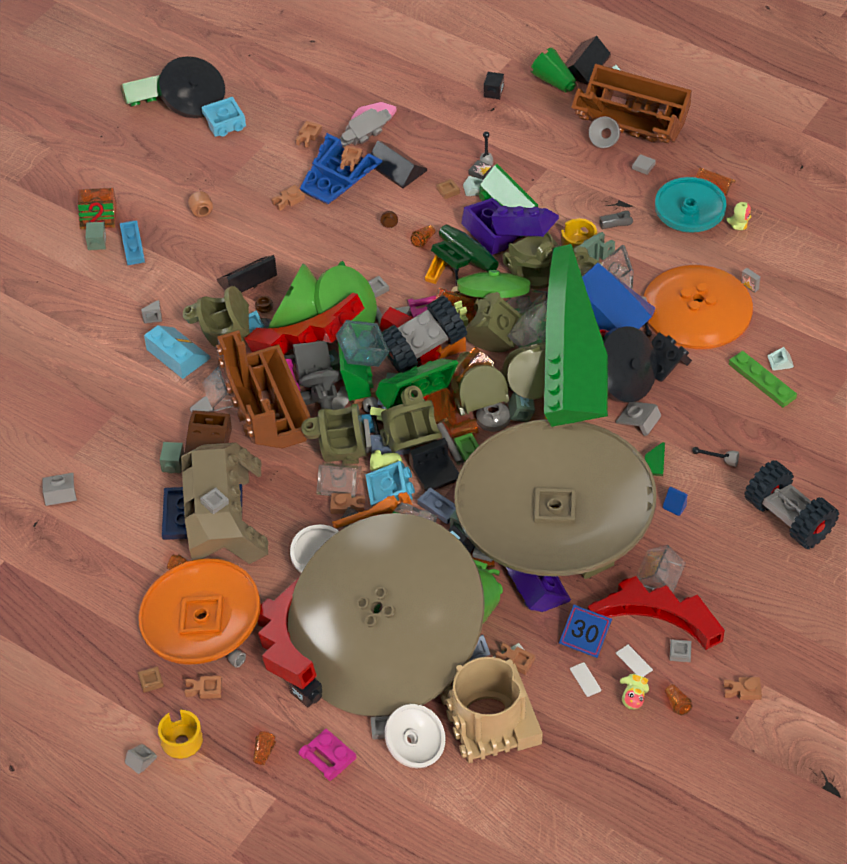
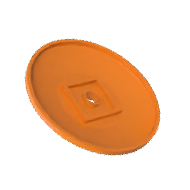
(693, 324)
(193, 588)

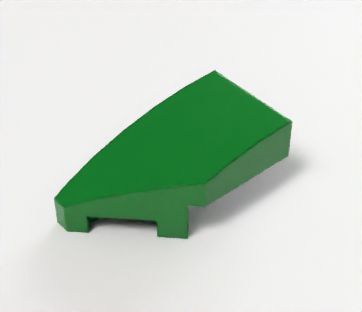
(655, 459)

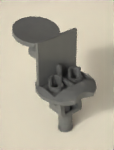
(316, 371)

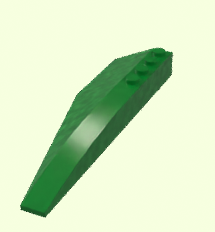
(573, 347)

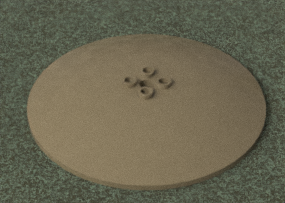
(527, 468)
(426, 619)

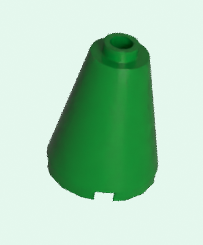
(553, 70)

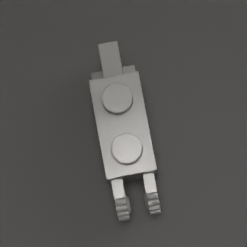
(364, 126)

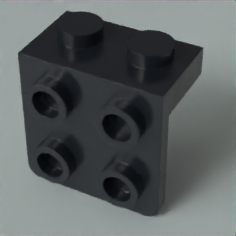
(668, 355)
(433, 465)

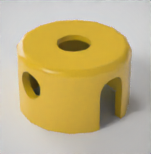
(574, 234)
(186, 726)

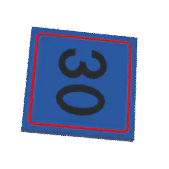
(585, 631)

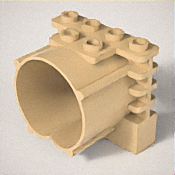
(496, 732)

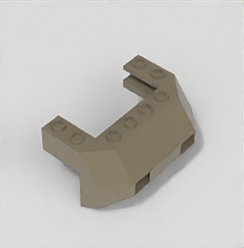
(221, 468)

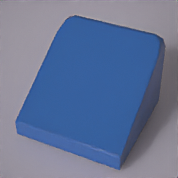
(675, 501)

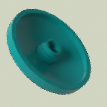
(690, 204)

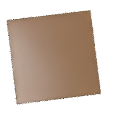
(448, 189)
(150, 679)

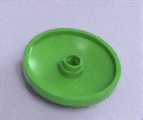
(493, 281)
(339, 283)

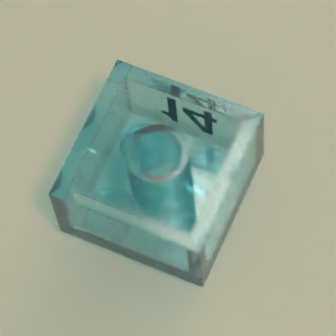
(362, 343)

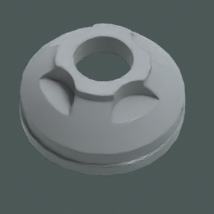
(598, 126)
(493, 421)

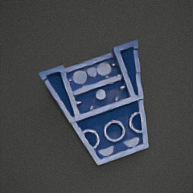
(326, 179)
(614, 301)

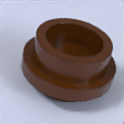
(389, 219)
(264, 304)

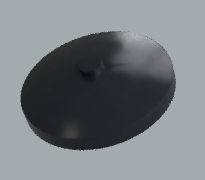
(190, 84)
(630, 364)

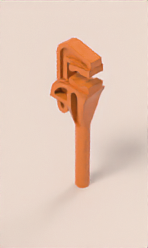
(386, 506)

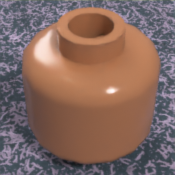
(200, 204)

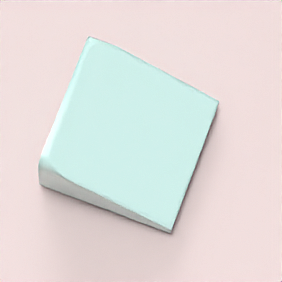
(472, 186)
(780, 360)

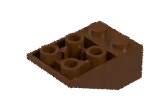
(207, 429)

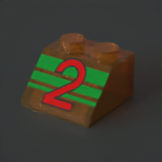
(97, 206)

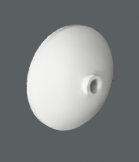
(308, 542)
(424, 731)

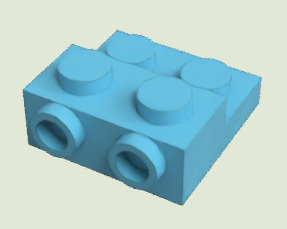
(224, 117)
(389, 482)

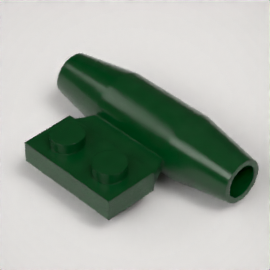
(461, 249)

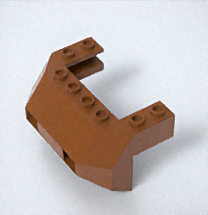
(643, 100)
(247, 375)

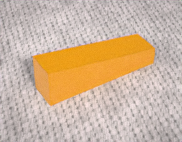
(435, 270)

